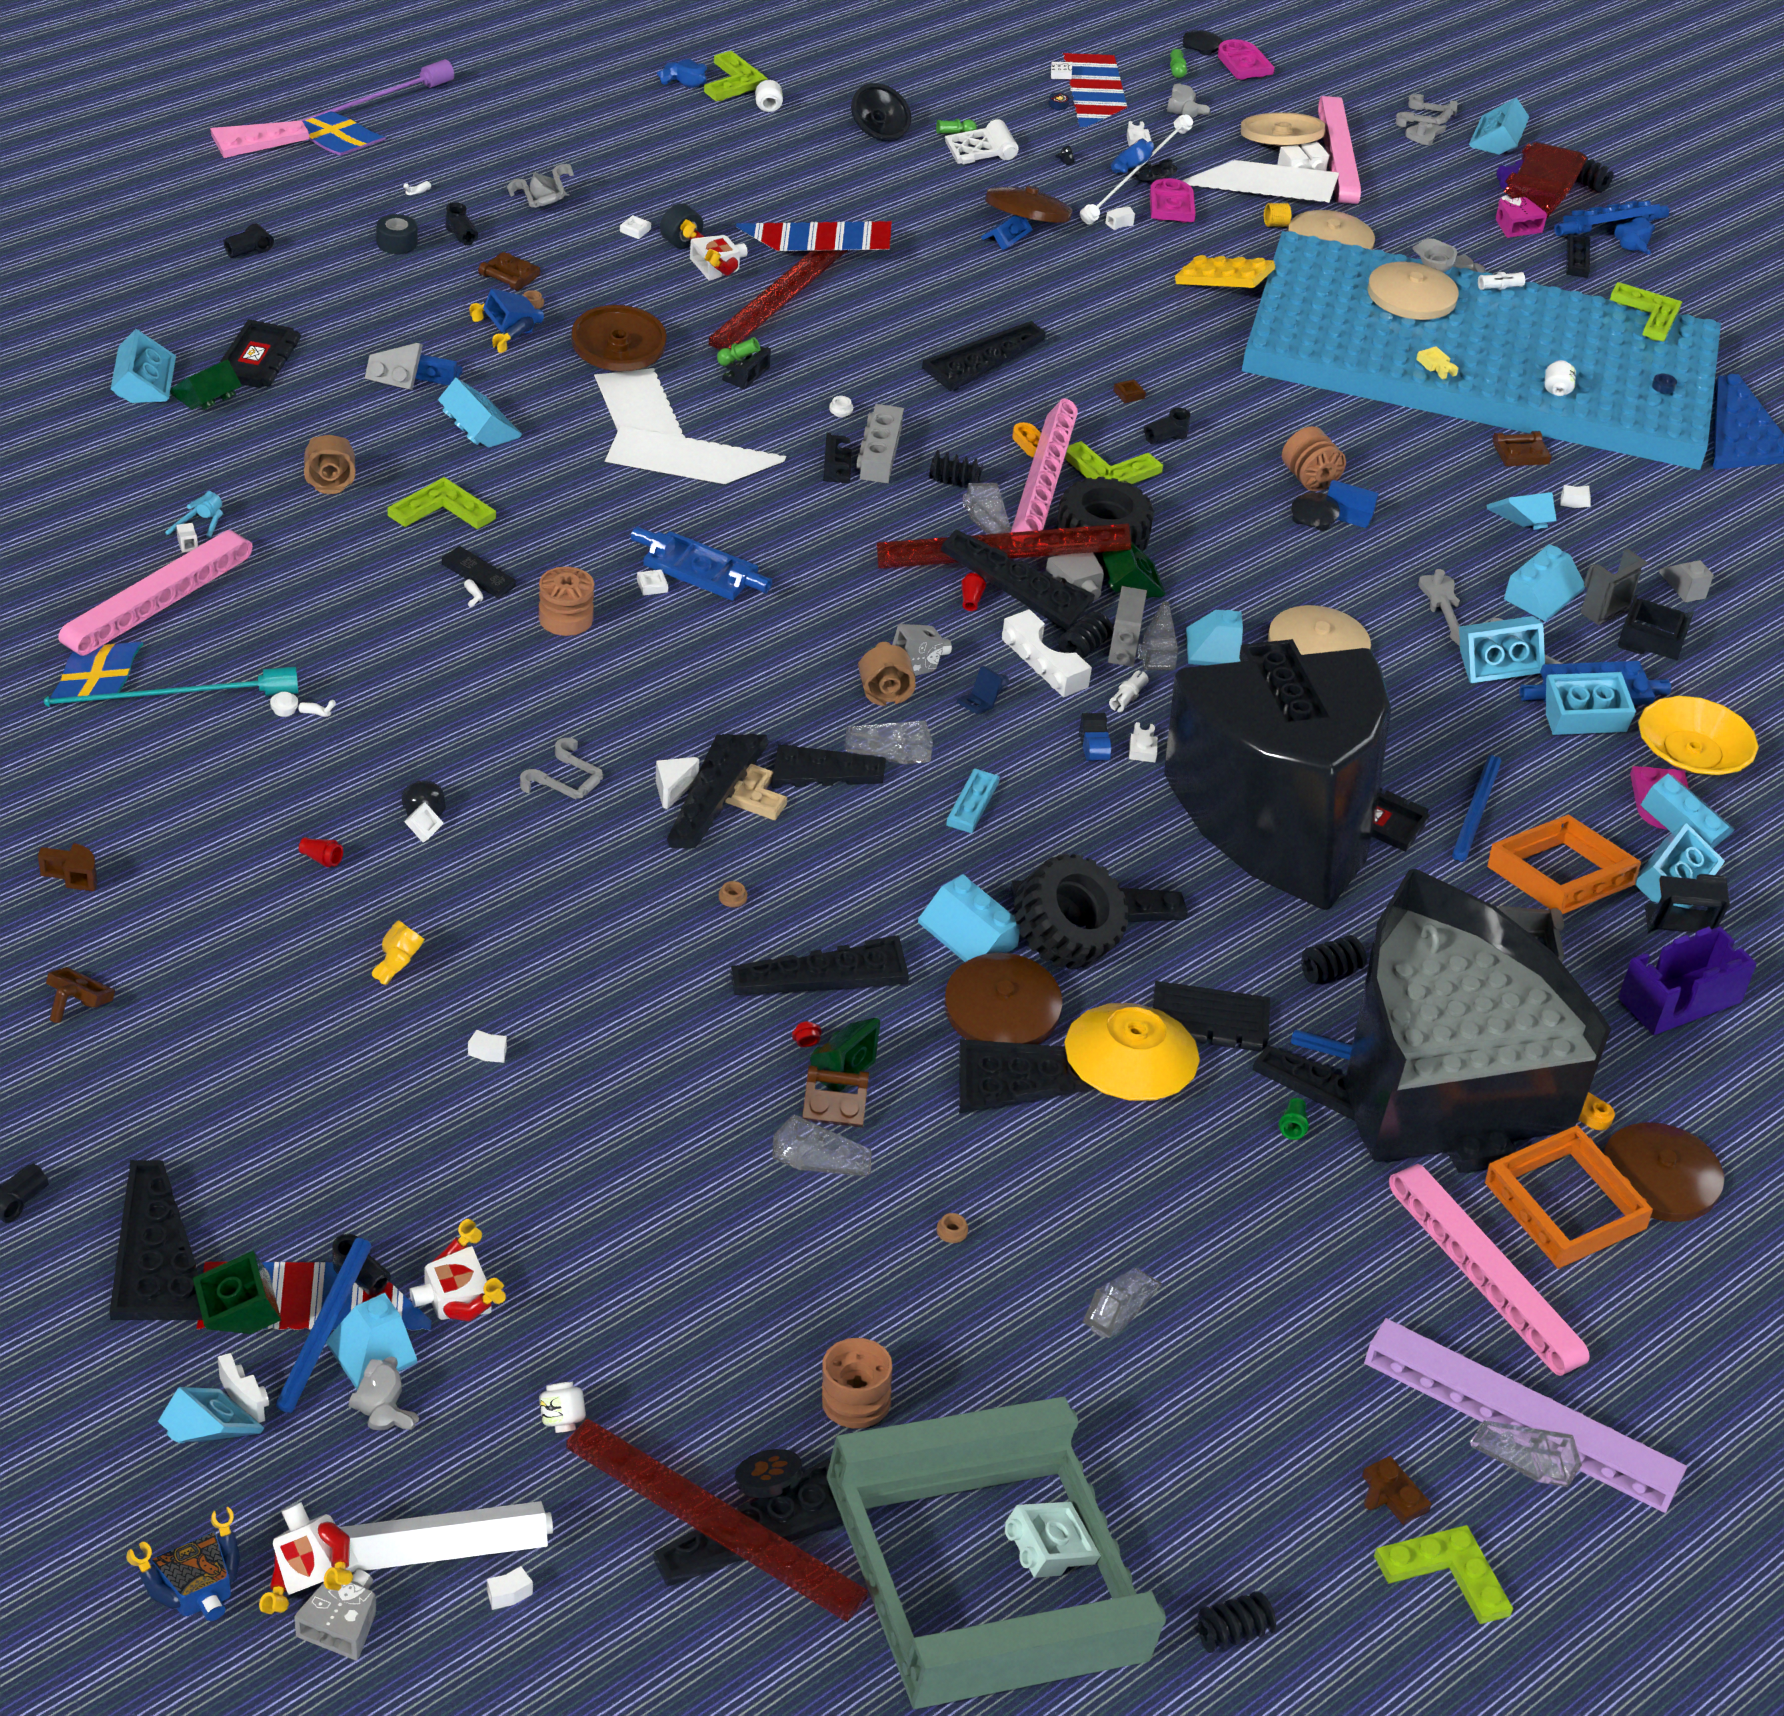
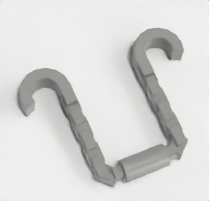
(1416, 102)
(548, 199)
(566, 757)

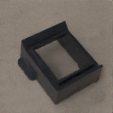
(1642, 638)
(1704, 891)

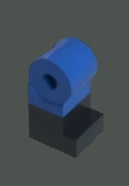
(1095, 736)

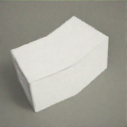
(1120, 217)
(1575, 496)
(186, 537)
(487, 1047)
(509, 1588)

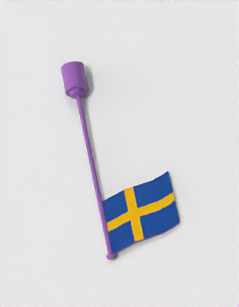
(344, 135)

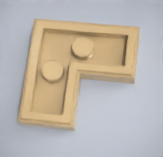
(754, 797)

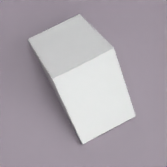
(675, 778)

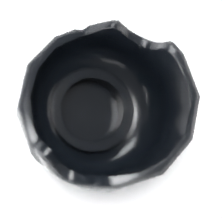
(421, 792)

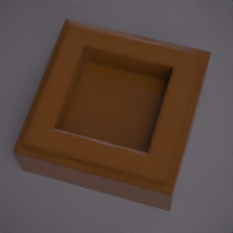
(1129, 391)

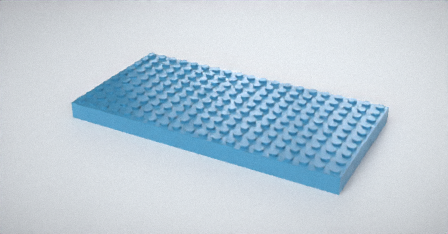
(1330, 335)

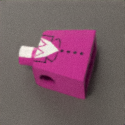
(1520, 217)

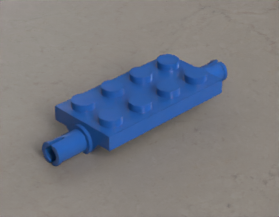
(1581, 220)
(699, 564)
(1640, 688)

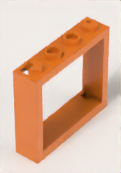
(1617, 871)
(1546, 1234)

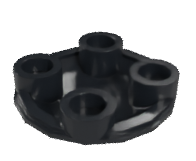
(1202, 41)
(1158, 171)
(1315, 510)

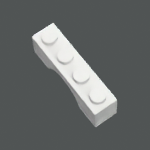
(1063, 671)

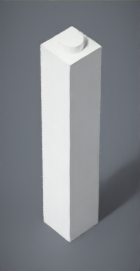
(449, 1536)

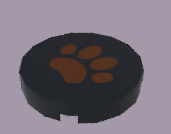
(768, 1473)

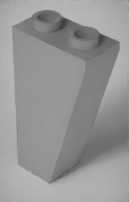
(1127, 626)

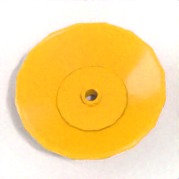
(1698, 735)
(1132, 1051)

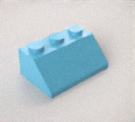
(1500, 128)
(143, 370)
(477, 415)
(1545, 583)
(1502, 648)
(1588, 703)
(1675, 805)
(1679, 855)
(969, 920)

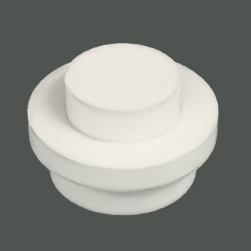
(841, 406)
(284, 704)

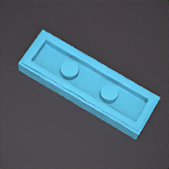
(973, 800)

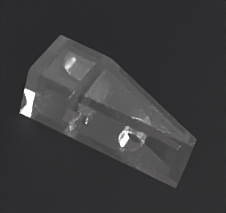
(986, 507)
(1159, 642)
(896, 741)
(818, 1149)
(1119, 1302)
(1533, 1452)

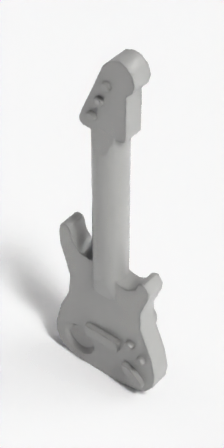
(1425, 132)
(1441, 594)

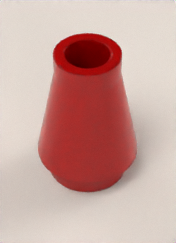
(972, 590)
(323, 851)

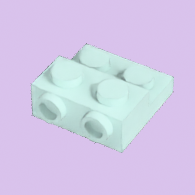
(1050, 1538)

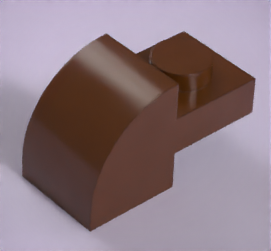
(74, 866)

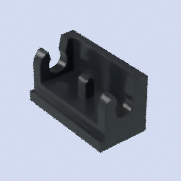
(748, 369)
(837, 459)

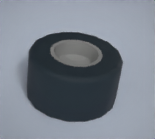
(672, 222)
(396, 234)

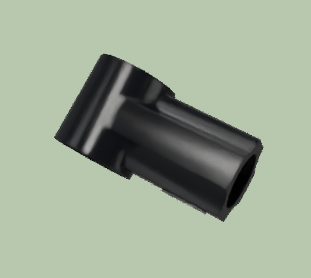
(460, 224)
(252, 239)
(1174, 426)
(19, 1190)
(372, 1275)

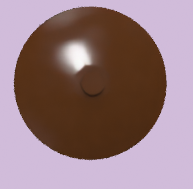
(1029, 203)
(618, 337)
(1003, 999)
(1668, 1169)

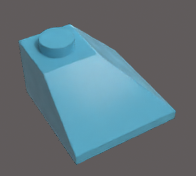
(1527, 510)
(1215, 638)
(369, 1333)
(206, 1416)

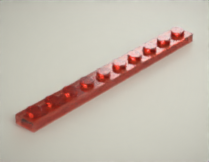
(773, 298)
(1014, 544)
(718, 1520)

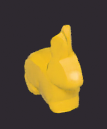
(399, 945)

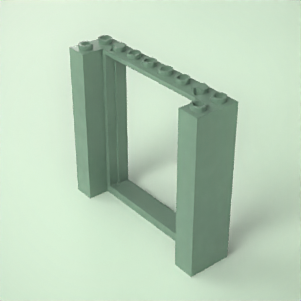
(971, 1454)

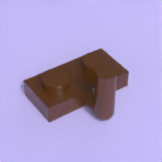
(75, 984)
(1394, 1488)

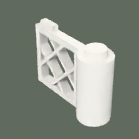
(996, 139)

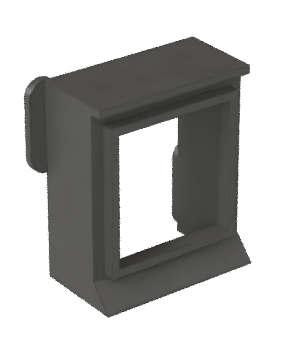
(1611, 593)
(1540, 924)

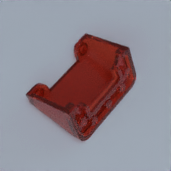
(1545, 175)

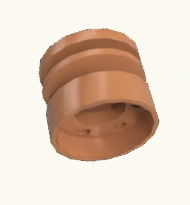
(1313, 458)
(566, 601)
(856, 1382)

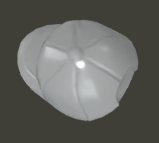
(542, 186)
(1436, 254)

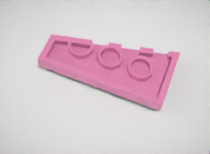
(251, 138)

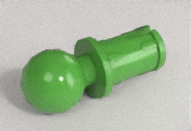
(1178, 64)
(955, 127)
(738, 351)

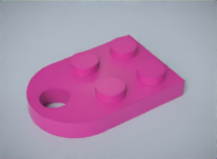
(1244, 59)
(1172, 200)
(1643, 779)

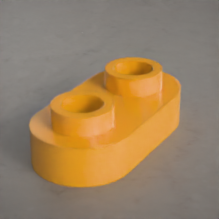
(1026, 437)
(1596, 1113)

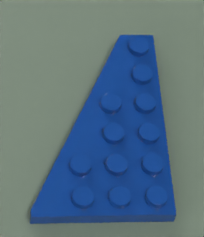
(1743, 428)

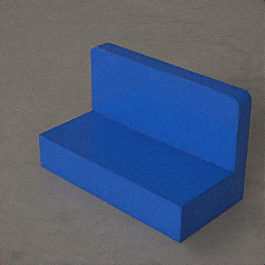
(1009, 231)
(437, 370)
(1355, 503)

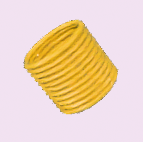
(1277, 214)

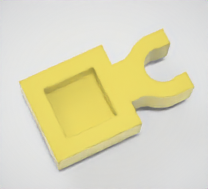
(1436, 360)

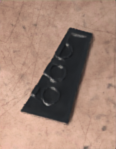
(810, 765)

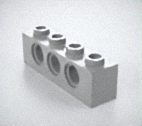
(880, 443)

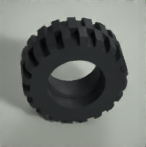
(1107, 503)
(1051, 931)

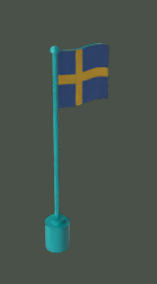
(107, 668)

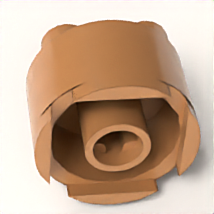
(329, 463)
(887, 674)

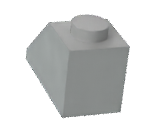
(1689, 580)

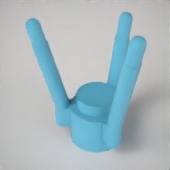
(205, 506)

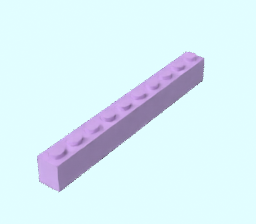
(1495, 1398)

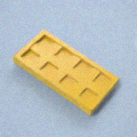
(1225, 271)

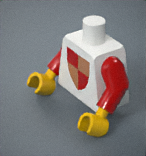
(715, 254)
(457, 1281)
(307, 1556)

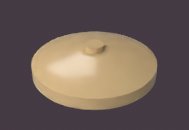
(1282, 129)
(1333, 226)
(1413, 290)
(1318, 629)

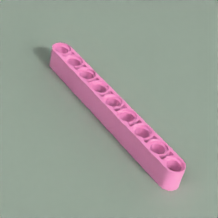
(1340, 149)
(1045, 467)
(155, 592)
(1489, 1270)

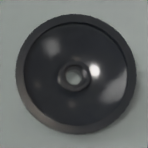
(881, 112)

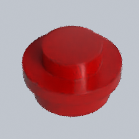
(807, 1034)

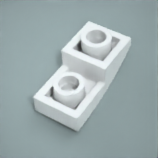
(242, 1389)

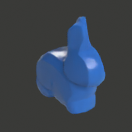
(685, 71)
(1133, 156)
(1635, 234)

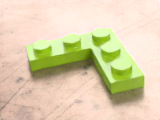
(741, 80)
(1662, 308)
(1093, 466)
(442, 494)
(1451, 1550)

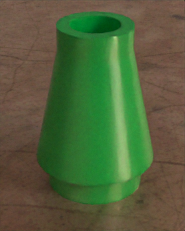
(1294, 1120)

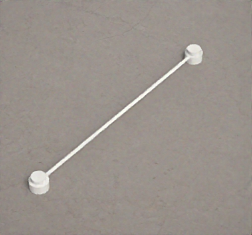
(1091, 212)

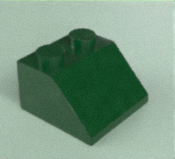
(207, 386)
(1133, 570)
(848, 1050)
(237, 1296)

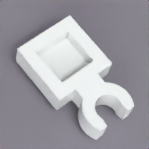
(1135, 133)
(1143, 744)

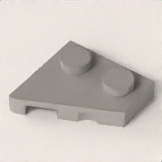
(395, 366)

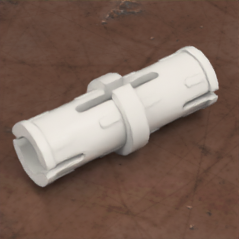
(1501, 280)
(1128, 691)

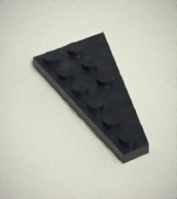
(1013, 1073)
(153, 1252)

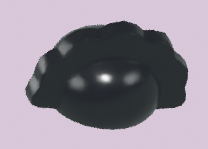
(1066, 155)

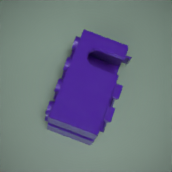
(1689, 981)

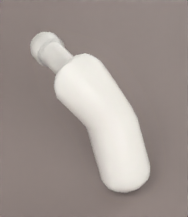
(421, 188)
(475, 591)
(313, 708)

